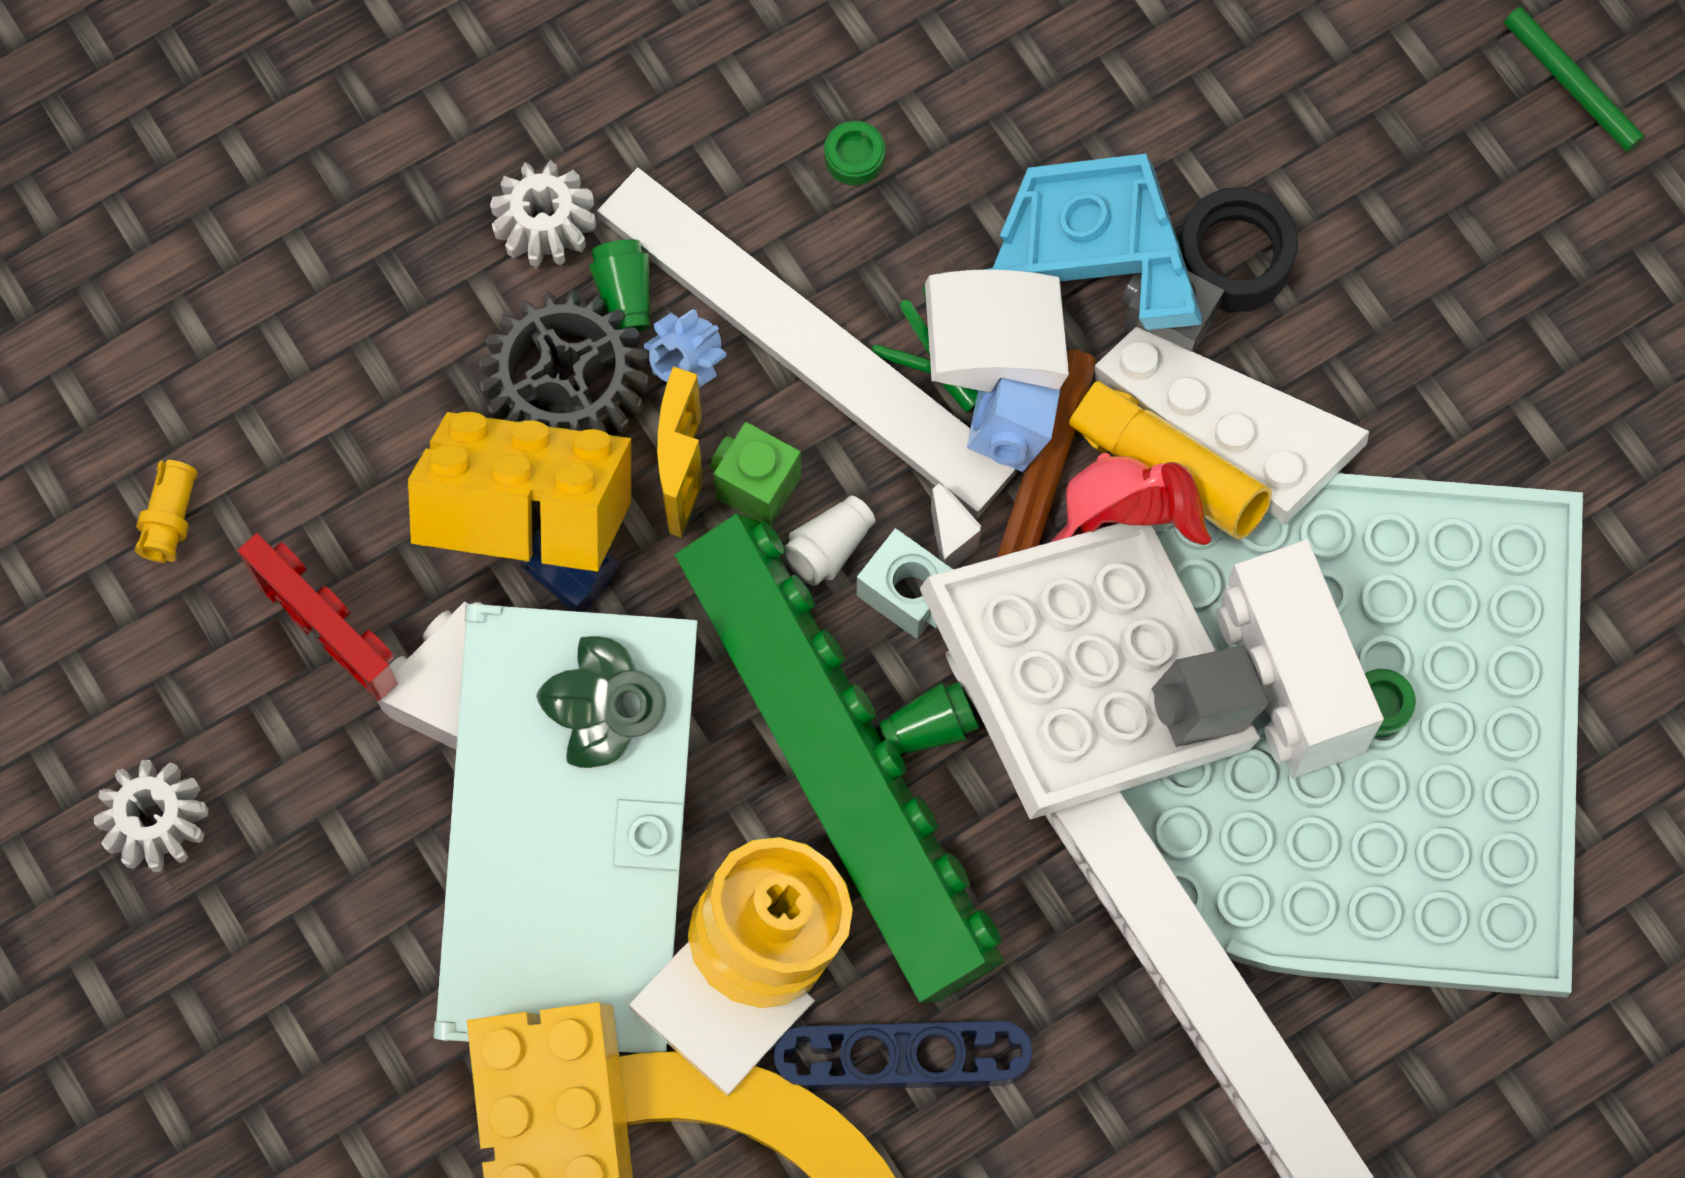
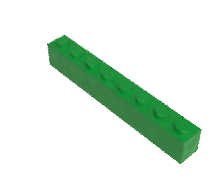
(840, 759)

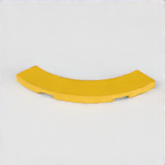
(761, 1106)

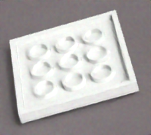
(1066, 662)

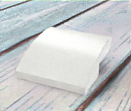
(996, 328)
(708, 1028)

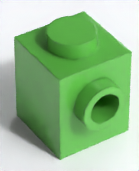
(755, 473)

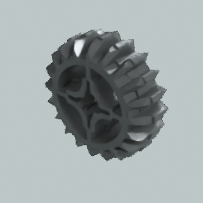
(587, 359)

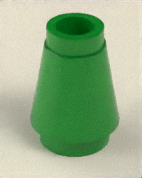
(623, 281)
(931, 720)

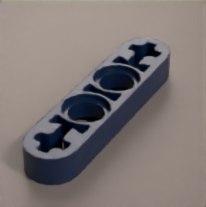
(902, 1045)

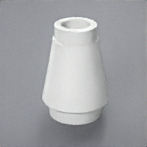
(826, 542)

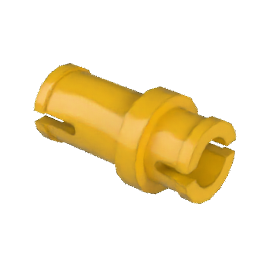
(164, 520)

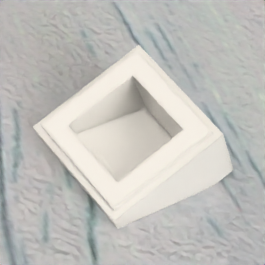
(954, 527)

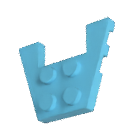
(1101, 223)

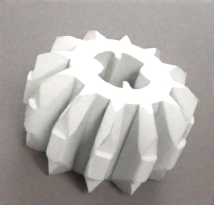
(543, 195)
(130, 835)

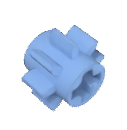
(685, 344)

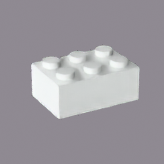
(1302, 658)

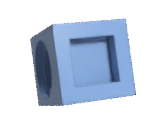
(1013, 422)

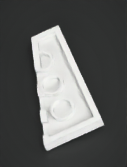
(1241, 419)

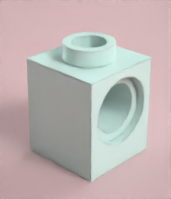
(894, 561)

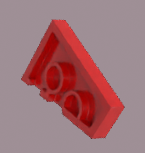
(279, 578)

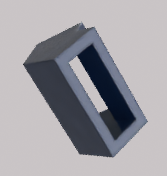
(570, 585)

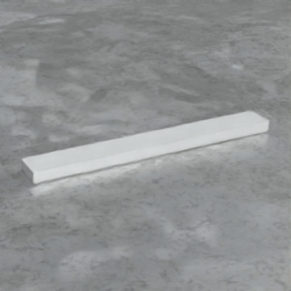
(804, 340)

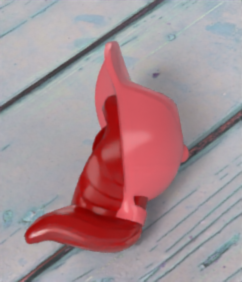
(1134, 494)

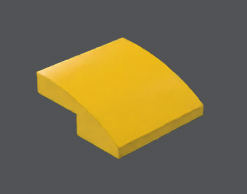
(678, 449)

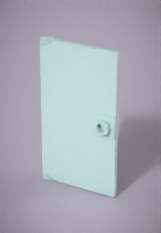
(553, 867)

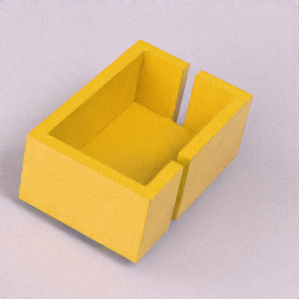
(483, 473)
(550, 1093)

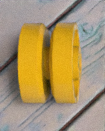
(769, 922)

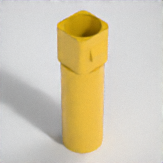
(1118, 425)

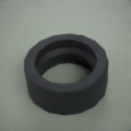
(1253, 208)

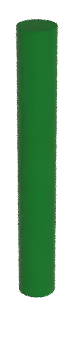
(1574, 79)

